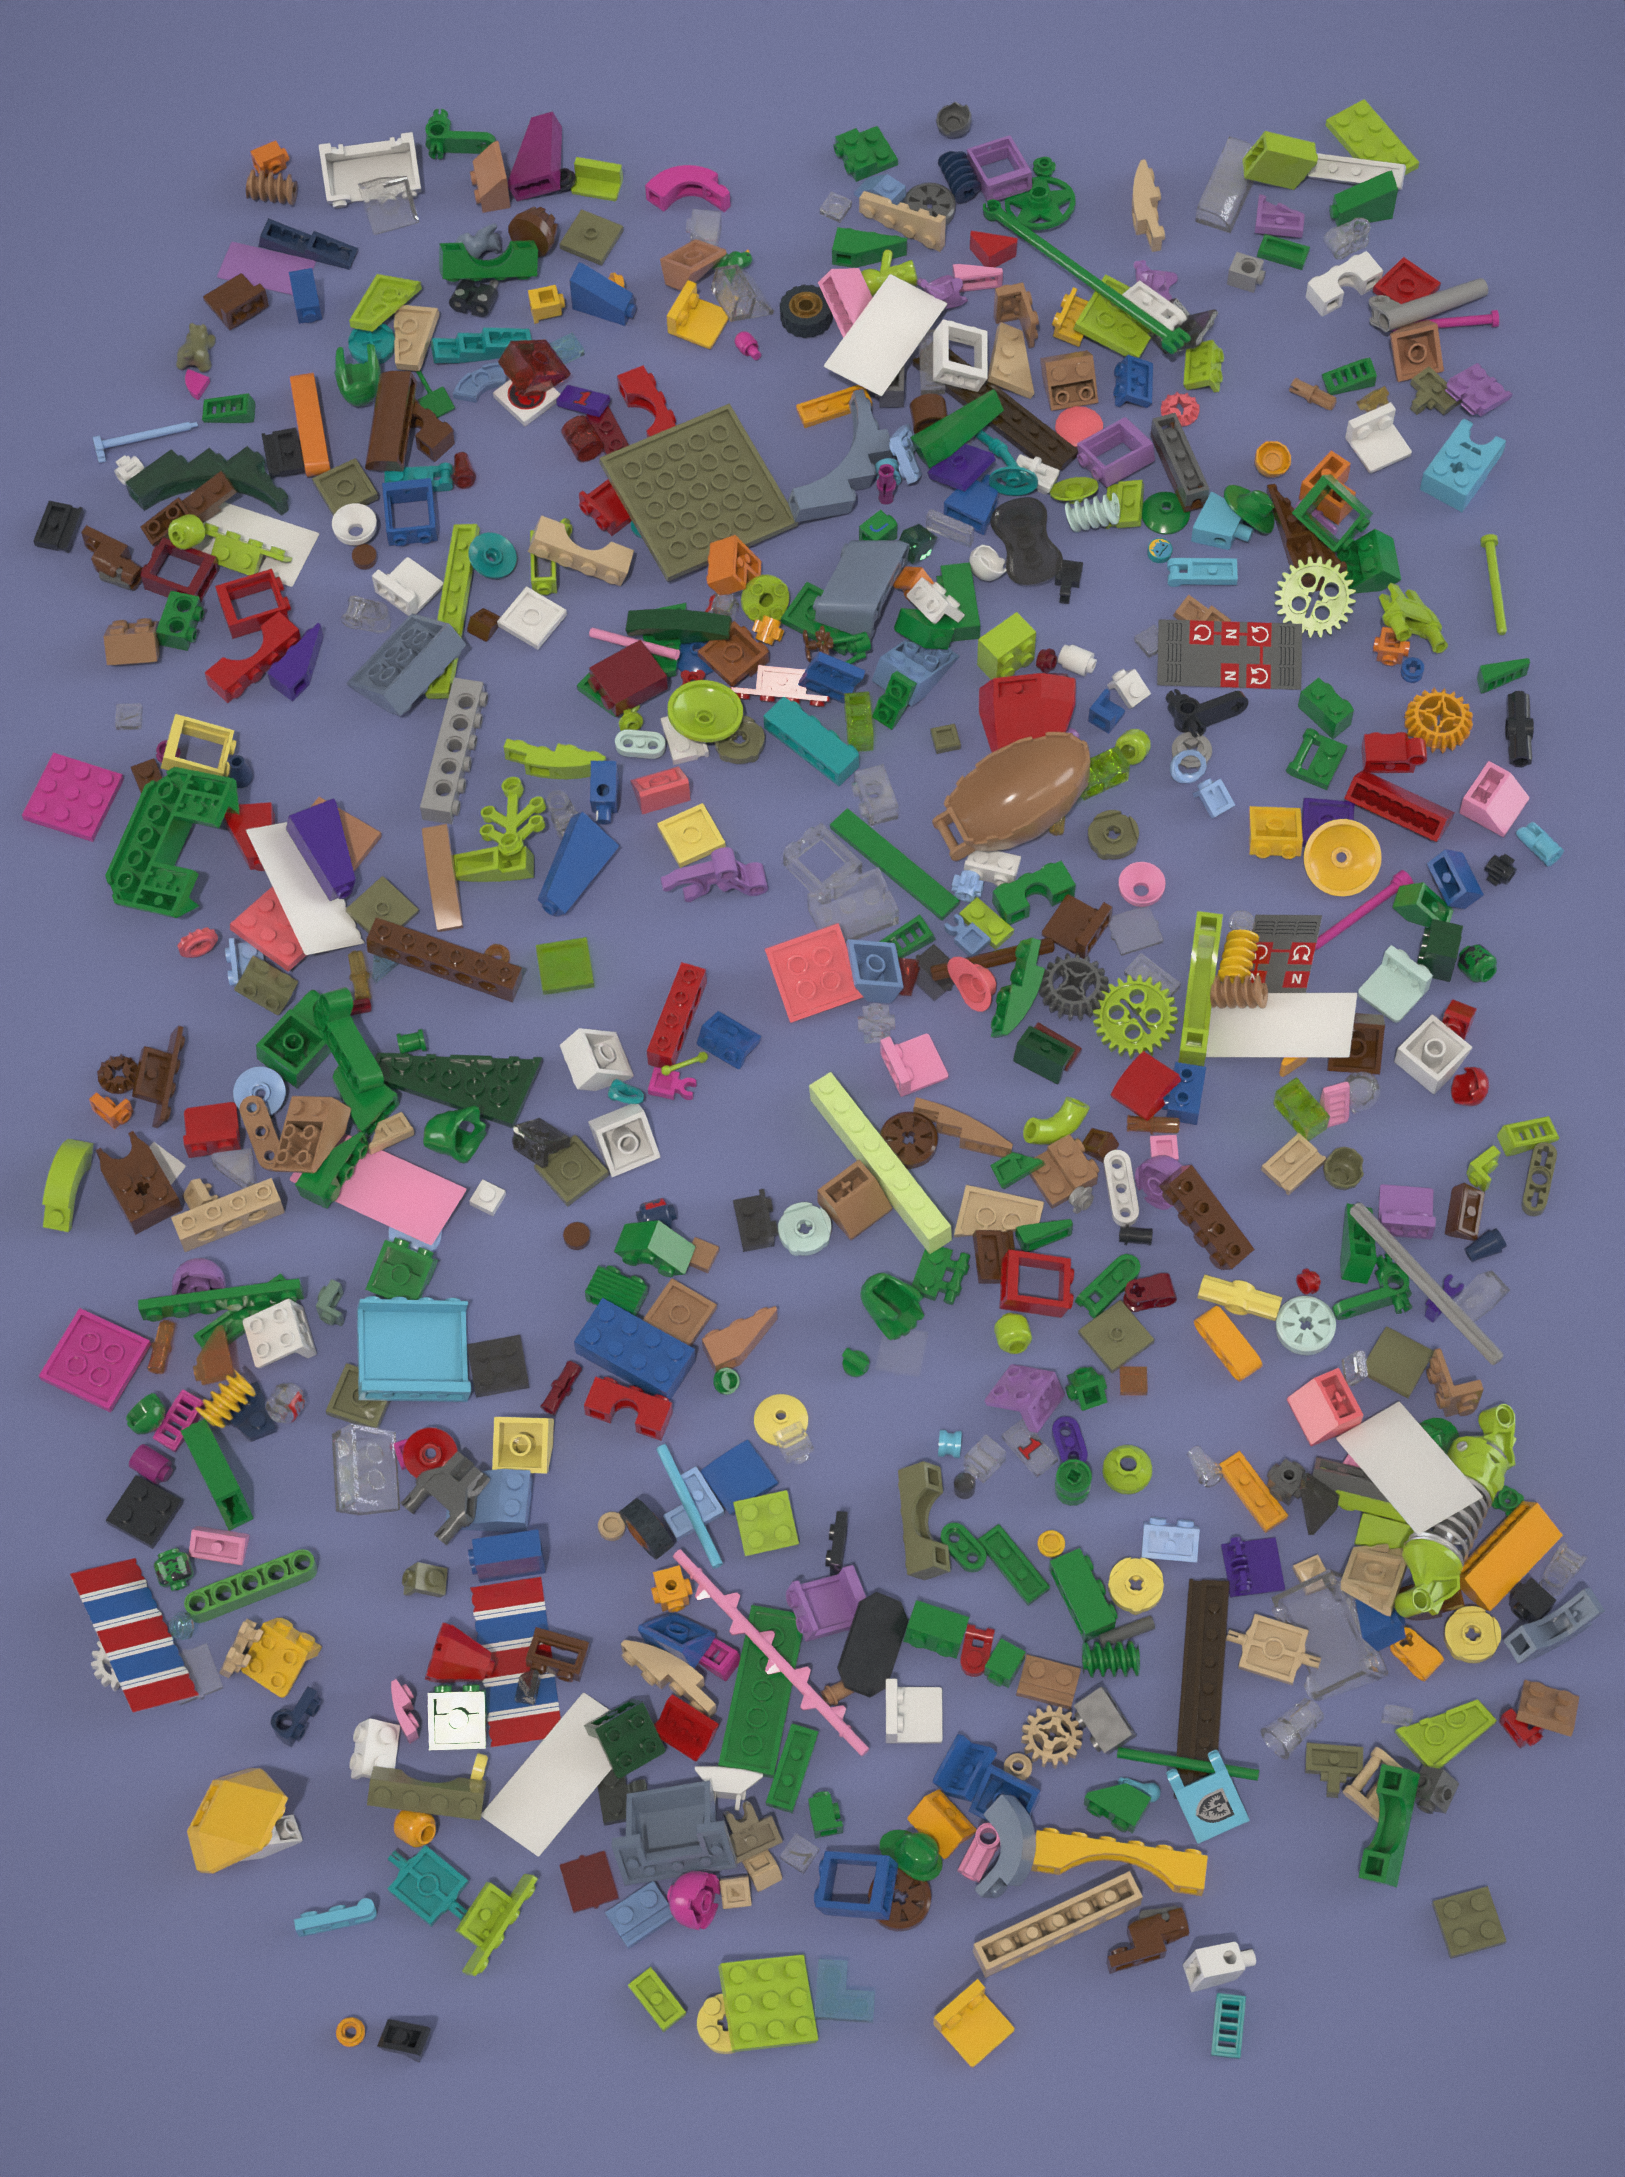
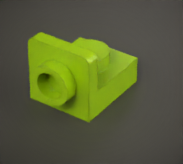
(1481, 1167)

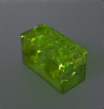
(859, 720)
(1106, 772)
(1301, 1109)

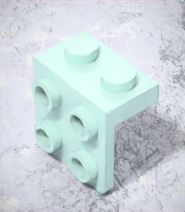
(1396, 985)

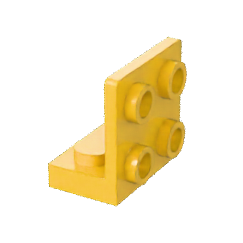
(695, 318)
(973, 2024)

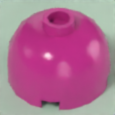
(693, 1899)

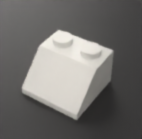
(1432, 1054)
(595, 1059)
(624, 1139)

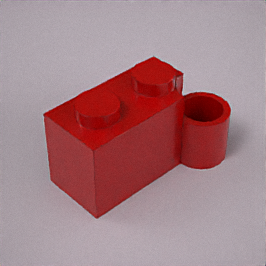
(1392, 753)

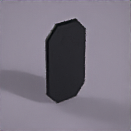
(872, 1644)

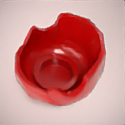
(1470, 1088)

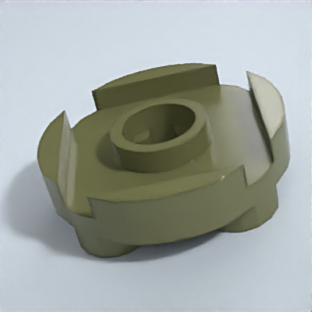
(746, 751)
(1113, 848)

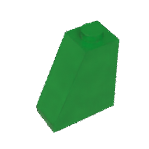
(1368, 200)
(366, 1107)

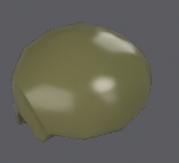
(1343, 1168)

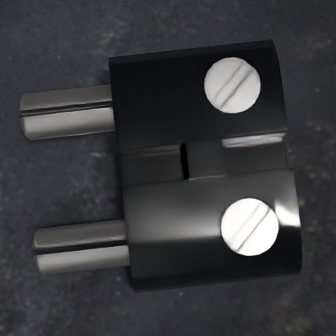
(474, 298)

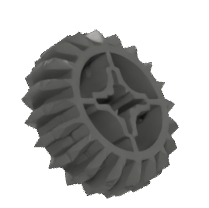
(1079, 975)

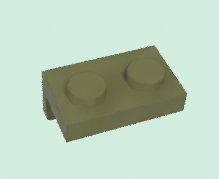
(266, 985)

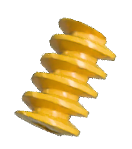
(1238, 954)
(226, 1400)

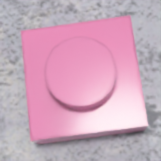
(1164, 1145)

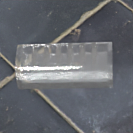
(1226, 188)

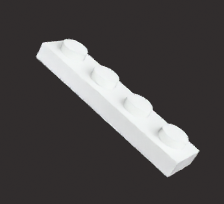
(1354, 170)

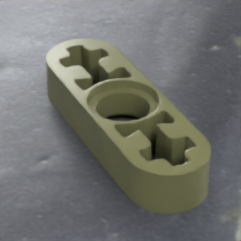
(1531, 1187)

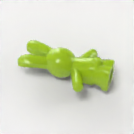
(904, 271)

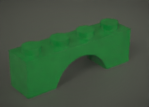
(517, 261)
(1385, 1854)

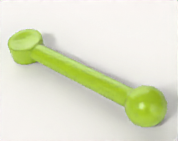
(701, 1057)

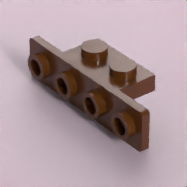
(156, 1075)

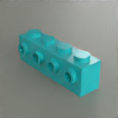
(811, 740)

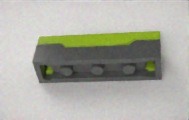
(1355, 1489)

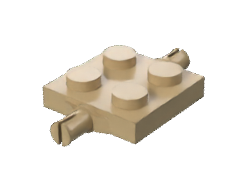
(1273, 1649)

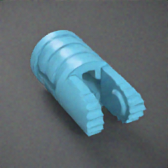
(1540, 843)

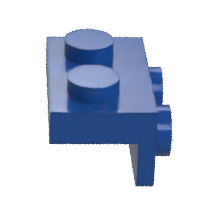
(963, 1768)

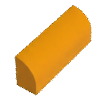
(1508, 1555)

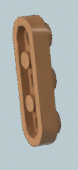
(253, 1122)

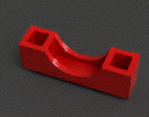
(640, 391)
(232, 677)

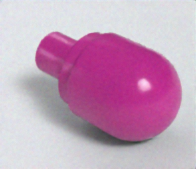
(747, 345)

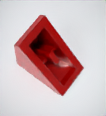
(992, 249)

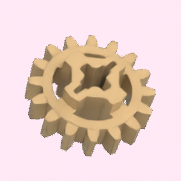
(1042, 1732)

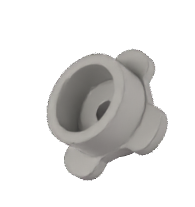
(1081, 1199)

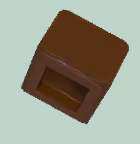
(483, 624)
(1099, 1143)

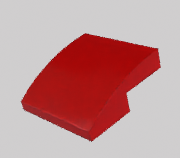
(1145, 1085)

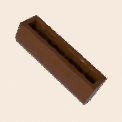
(391, 421)

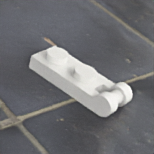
(1155, 305)

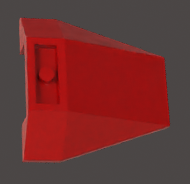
(1025, 707)

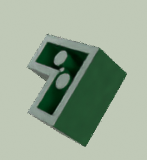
(1440, 948)

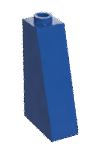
(576, 863)

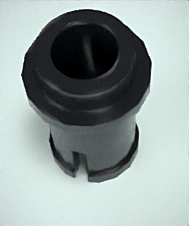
(1135, 1235)

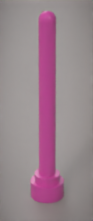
(1399, 879)

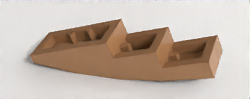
(442, 878)
(972, 1133)

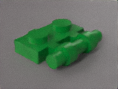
(932, 1270)

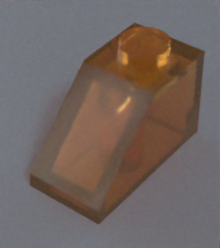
(214, 1359)

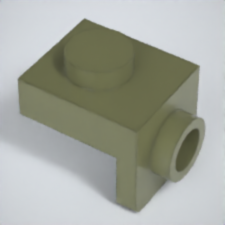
(425, 1580)

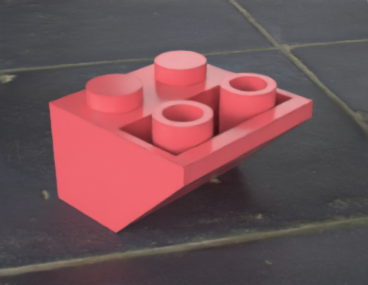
(1325, 1407)

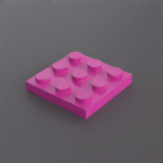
(73, 797)
(95, 1360)

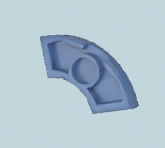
(480, 381)

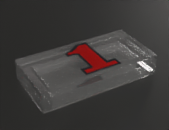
(1029, 1448)

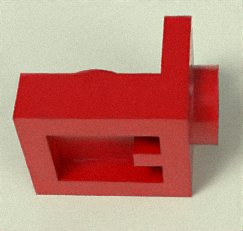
(1518, 1730)

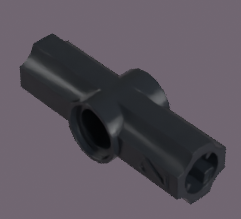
(1519, 729)

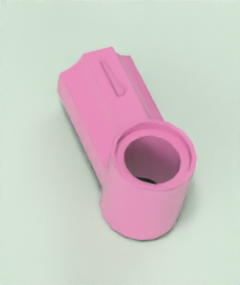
(979, 1854)

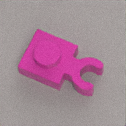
(668, 1085)

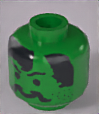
(1477, 963)
(173, 1569)

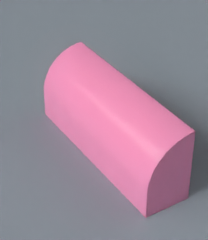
(845, 295)

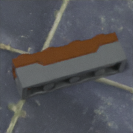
(1179, 462)

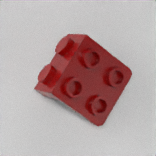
(211, 1129)

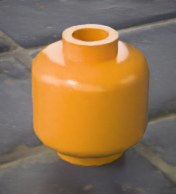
(414, 1828)

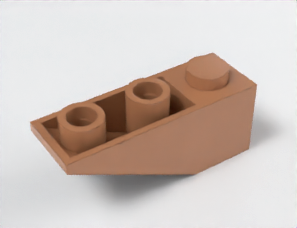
(733, 1344)

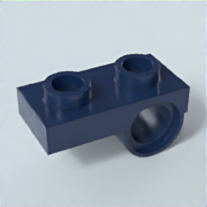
(306, 1707)

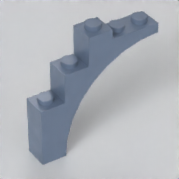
(835, 491)

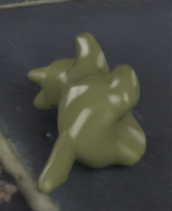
(196, 349)

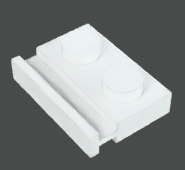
(680, 747)

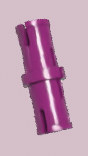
(886, 484)

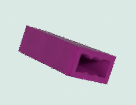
(538, 160)

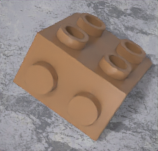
(1015, 303)
(1456, 1399)

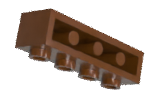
(1206, 1218)

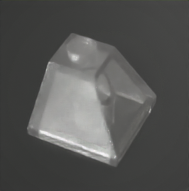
(388, 203)

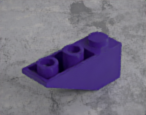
(296, 668)

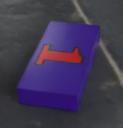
(583, 400)

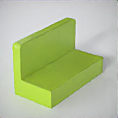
(597, 179)

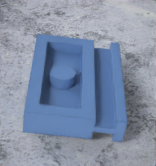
(640, 1915)

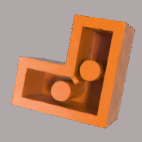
(1332, 505)
(731, 565)

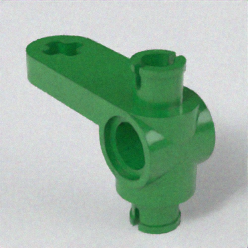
(443, 140)
(1380, 1298)

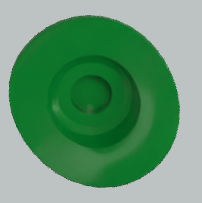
(1251, 506)

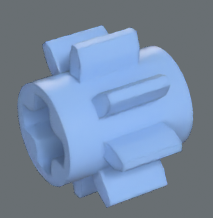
(967, 886)

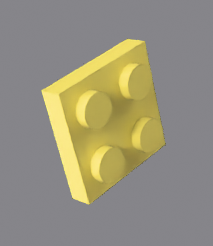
(691, 835)

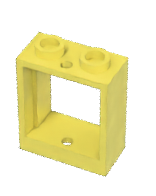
(202, 731)

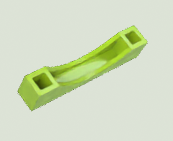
(1201, 976)

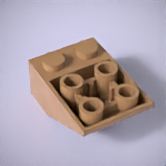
(310, 1133)

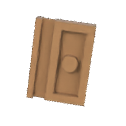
(1048, 1682)

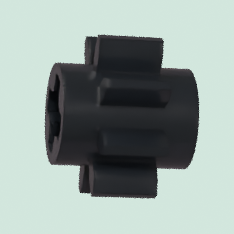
(1500, 869)

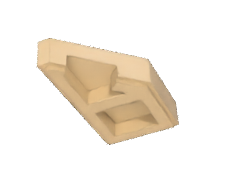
(390, 1132)

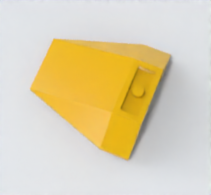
(235, 1819)

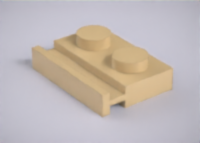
(1293, 1164)

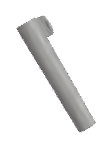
(1392, 315)

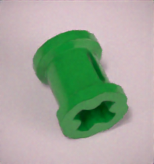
(411, 1042)

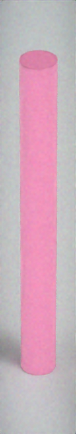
(626, 641)

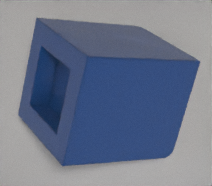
(1105, 713)

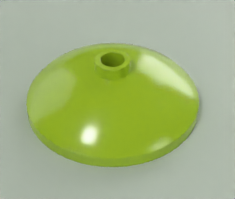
(705, 702)

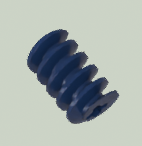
(959, 175)

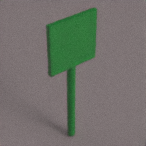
(436, 401)

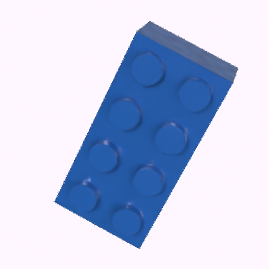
(634, 1350)

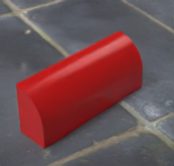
(1399, 805)

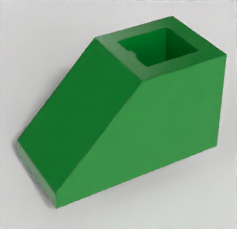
(1119, 1804)

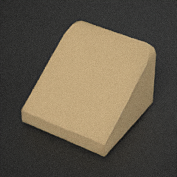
(762, 1870)

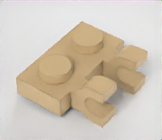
(244, 1638)

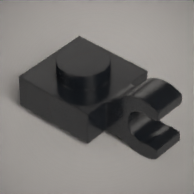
(1068, 577)

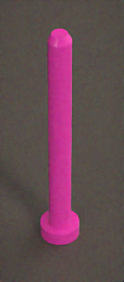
(1492, 318)

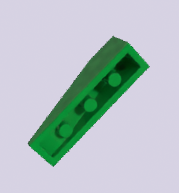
(954, 430)

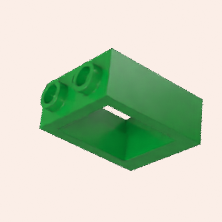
(1313, 499)

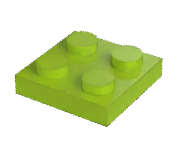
(765, 1523)

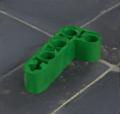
(345, 1041)

